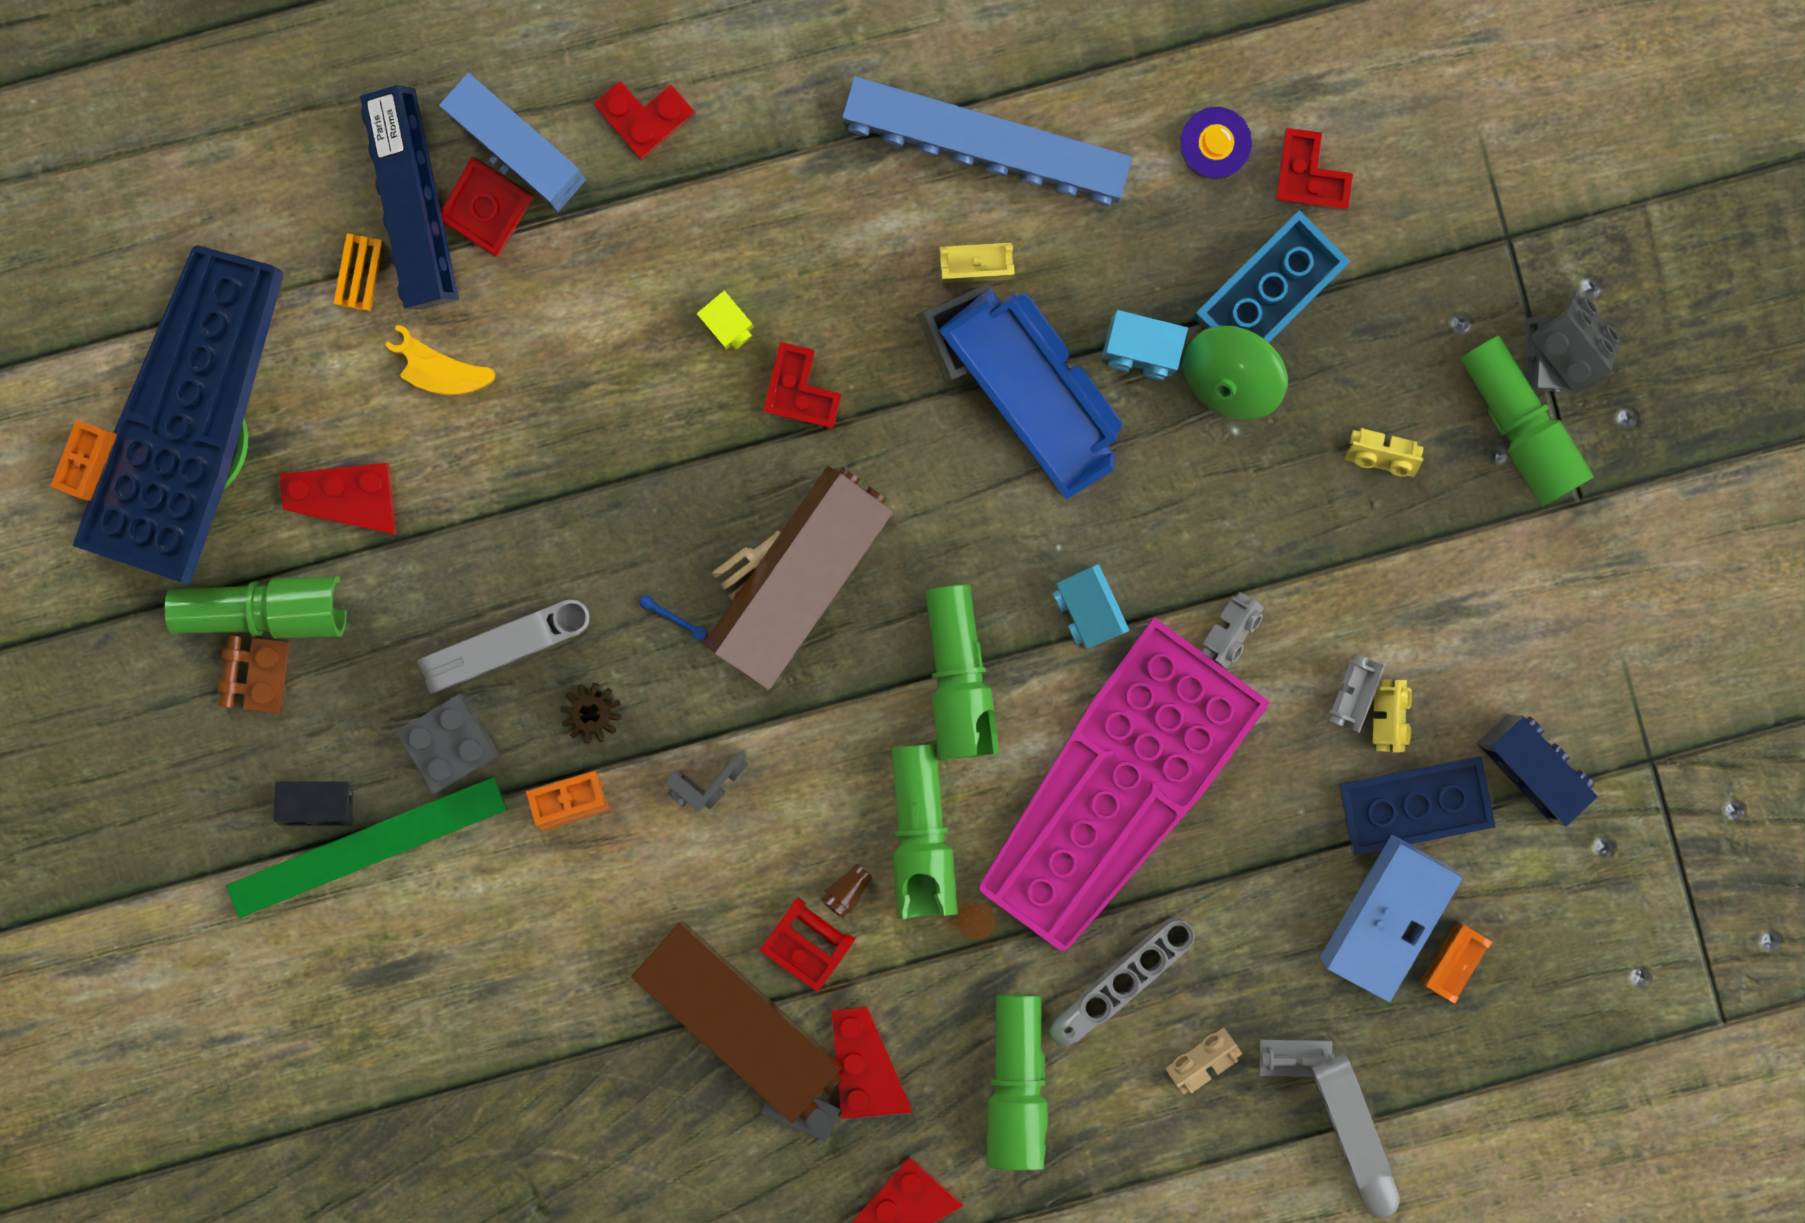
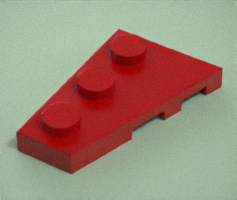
(343, 494)
(909, 1197)

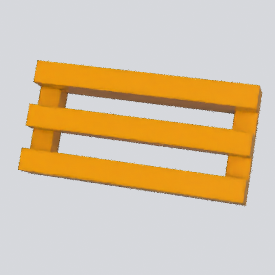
(363, 242)

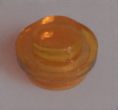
(976, 921)

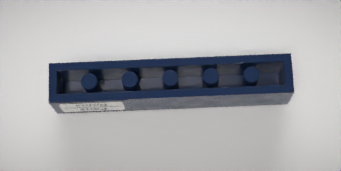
(408, 197)

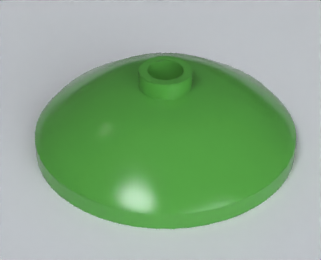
(1235, 372)

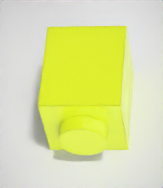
(726, 321)

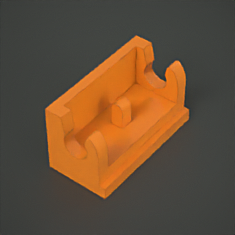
(83, 460)
(567, 801)
(1455, 961)

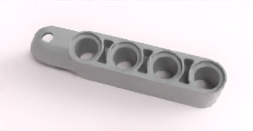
(504, 644)
(1130, 964)
(1357, 1135)

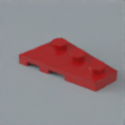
(867, 1074)

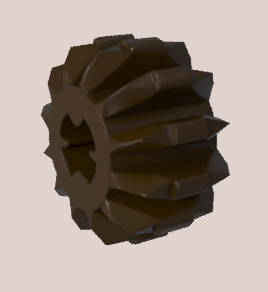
(589, 701)

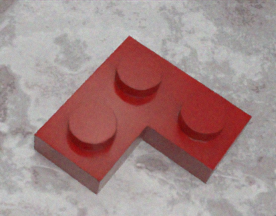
(644, 126)
(1302, 180)
(790, 394)

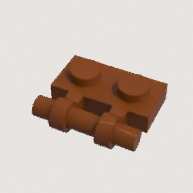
(265, 674)

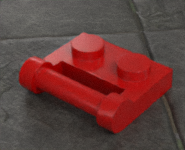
(800, 954)

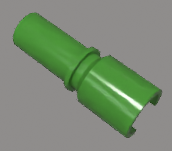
(1537, 444)
(282, 608)
(962, 701)
(923, 860)
(1017, 1109)

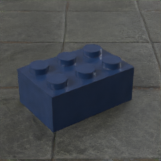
(1538, 768)

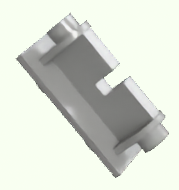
(1242, 620)
(1357, 694)
(1292, 1057)

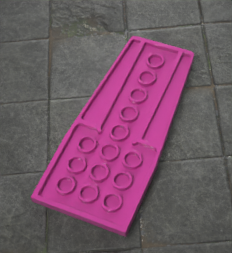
(1121, 783)

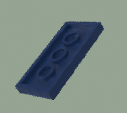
(1417, 804)

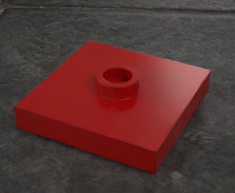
(485, 206)

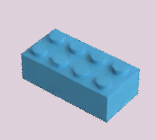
(1275, 281)

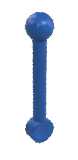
(647, 602)

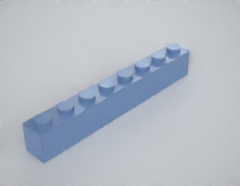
(986, 140)

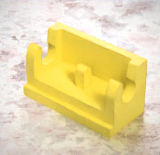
(976, 263)

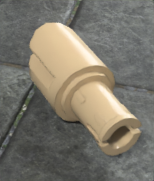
(752, 559)

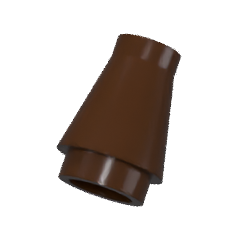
(846, 891)

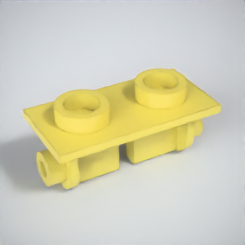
(1400, 458)
(1393, 729)

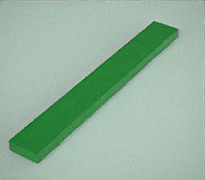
(366, 847)

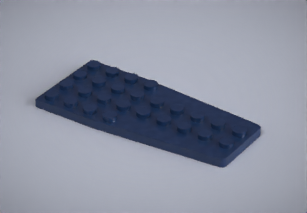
(183, 418)

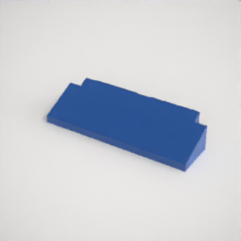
(1026, 377)

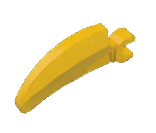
(438, 372)

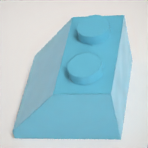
(1090, 607)

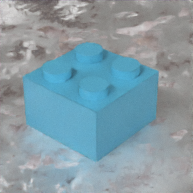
(1144, 345)

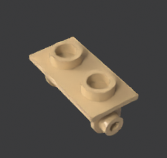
(1190, 1068)

